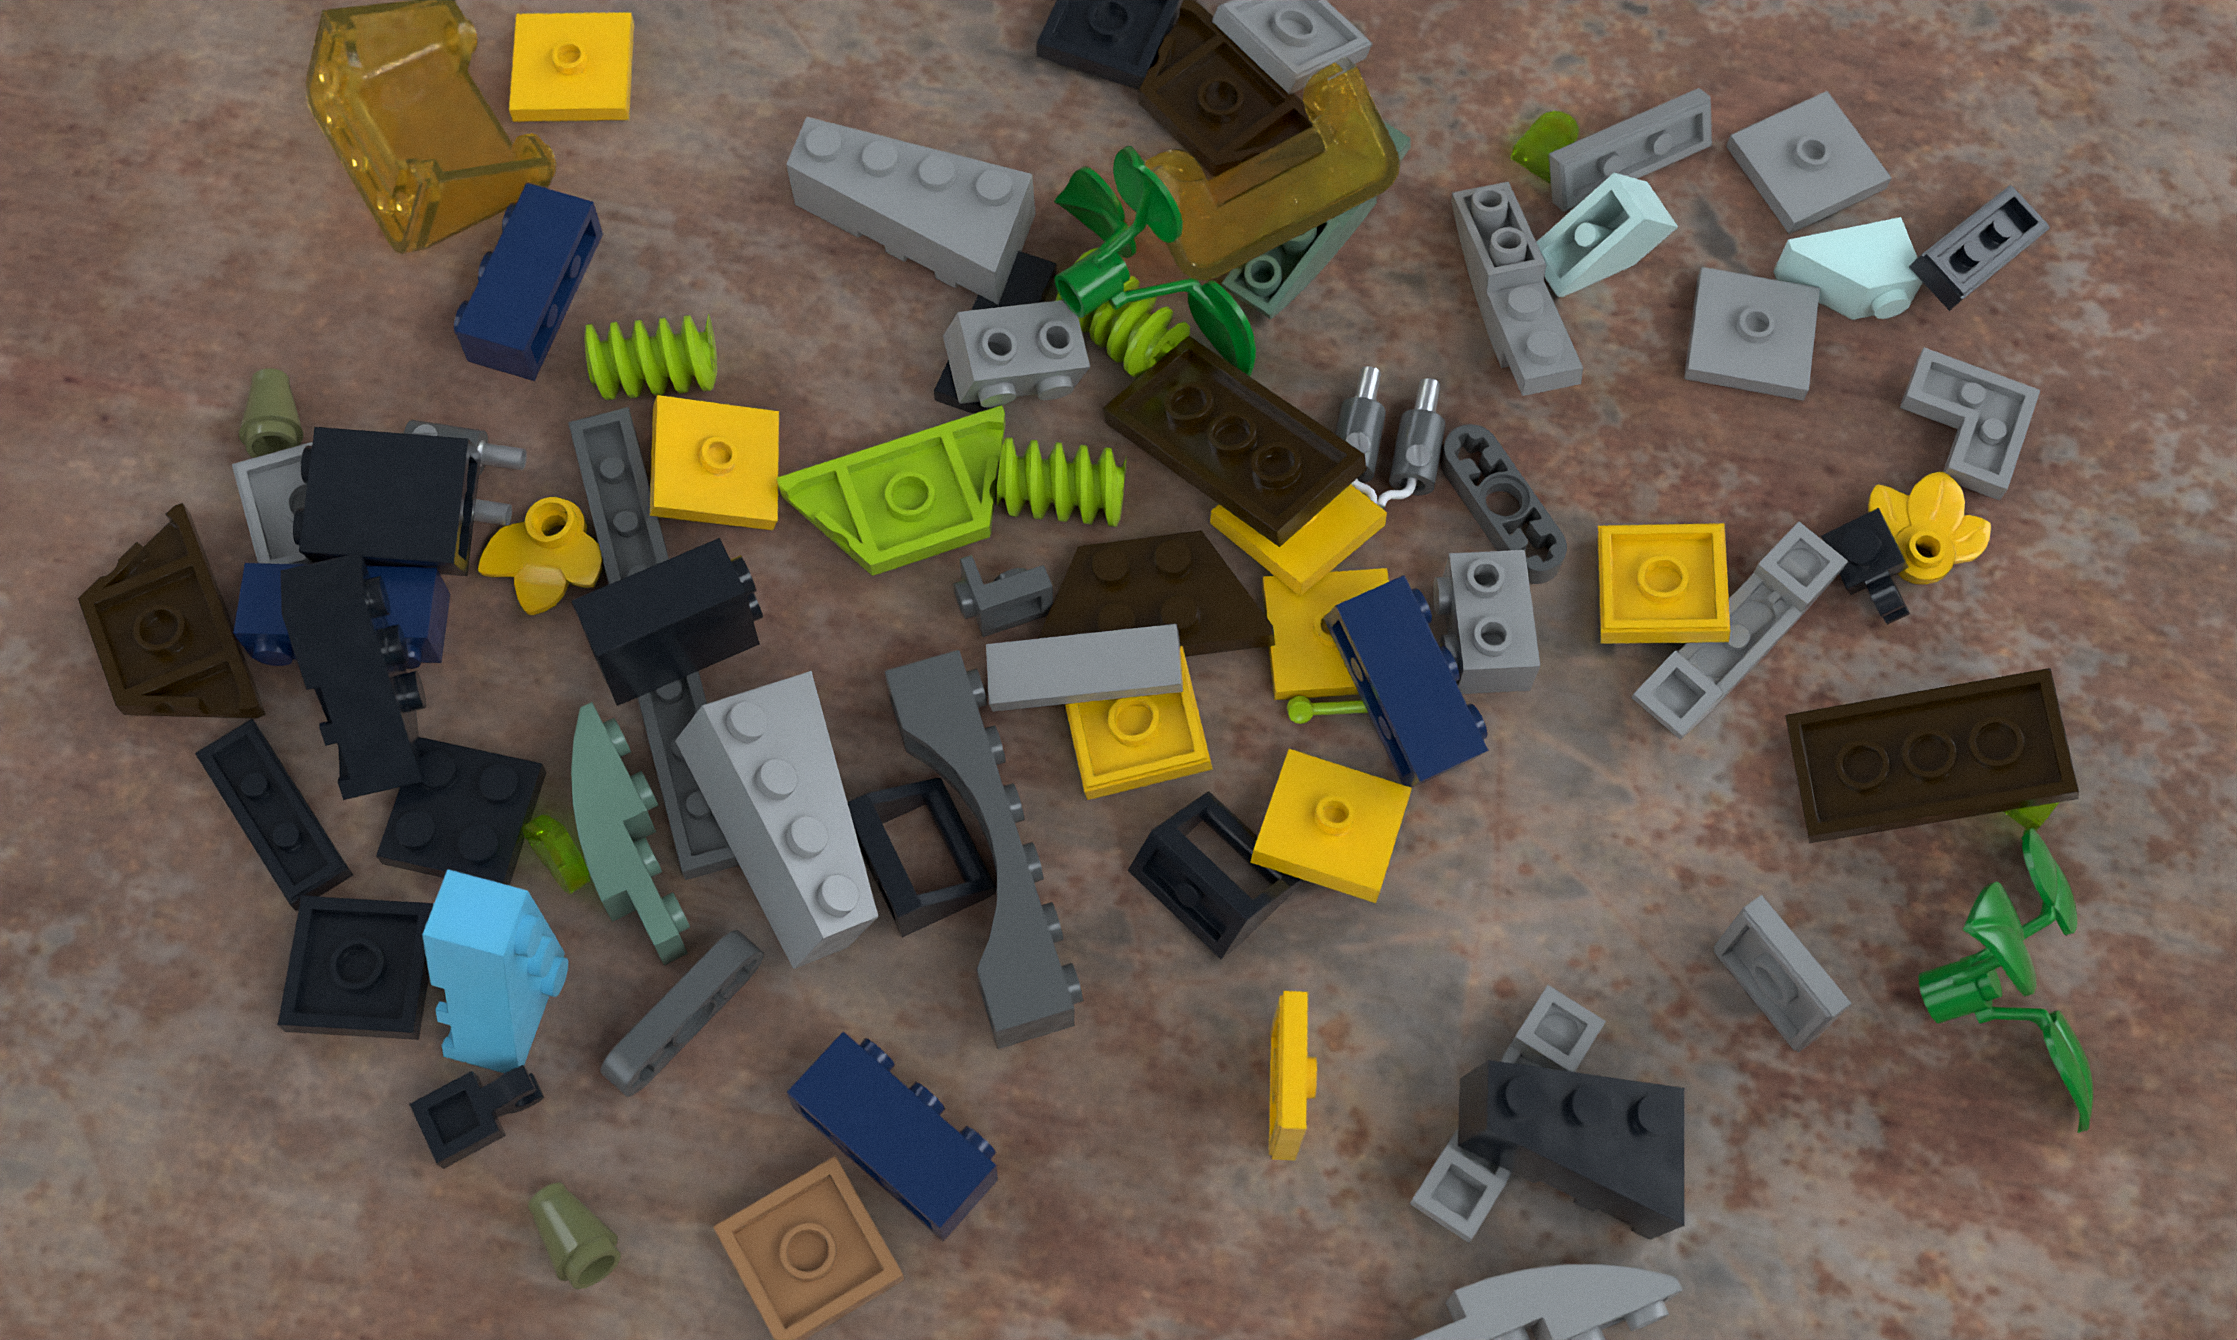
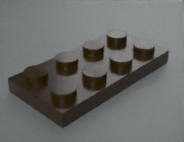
(1235, 440)
(1932, 756)

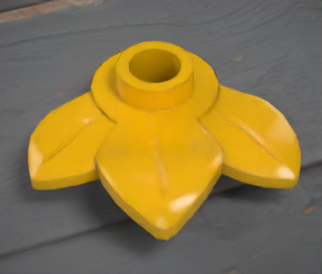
(1933, 520)
(542, 562)

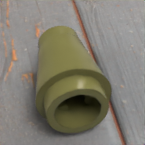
(270, 415)
(574, 1238)

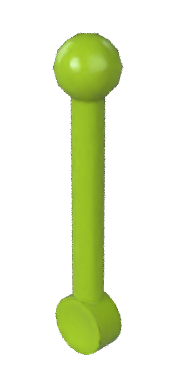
(1302, 710)

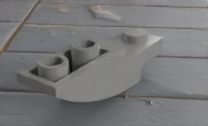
(1511, 290)
(1557, 1303)

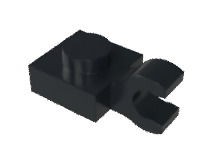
(1872, 562)
(465, 1114)

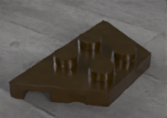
(1217, 95)
(1159, 584)
(168, 631)

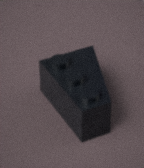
(357, 671)
(1584, 1134)

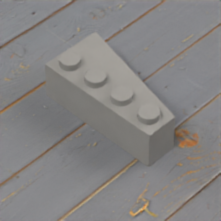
(916, 201)
(784, 813)

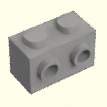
(1015, 353)
(1489, 620)

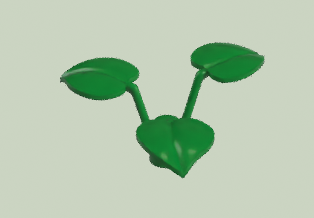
(1103, 272)
(1973, 982)

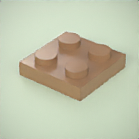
(809, 1253)

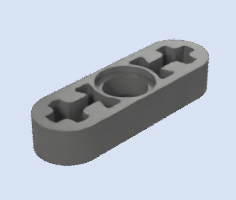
(1502, 476)
(682, 1013)

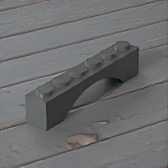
(1020, 970)

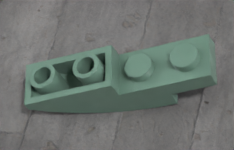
(1284, 272)
(612, 832)

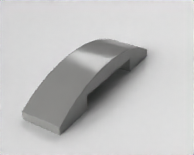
(1760, 614)
(1465, 1185)

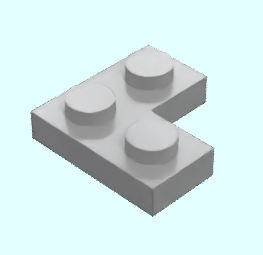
(1985, 409)

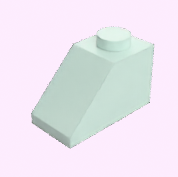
(1604, 234)
(1857, 268)

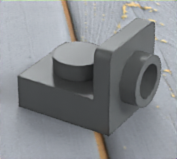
(1006, 602)

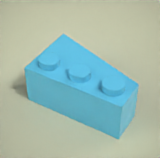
(496, 969)

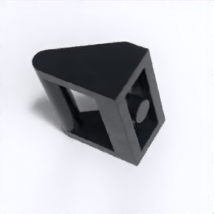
(1196, 887)
(907, 908)

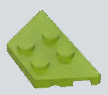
(906, 494)

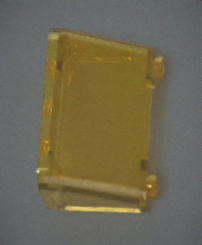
(413, 123)
(1287, 187)

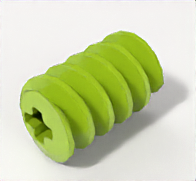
(1132, 332)
(651, 358)
(1061, 482)

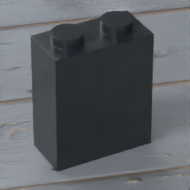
(389, 498)
(670, 620)

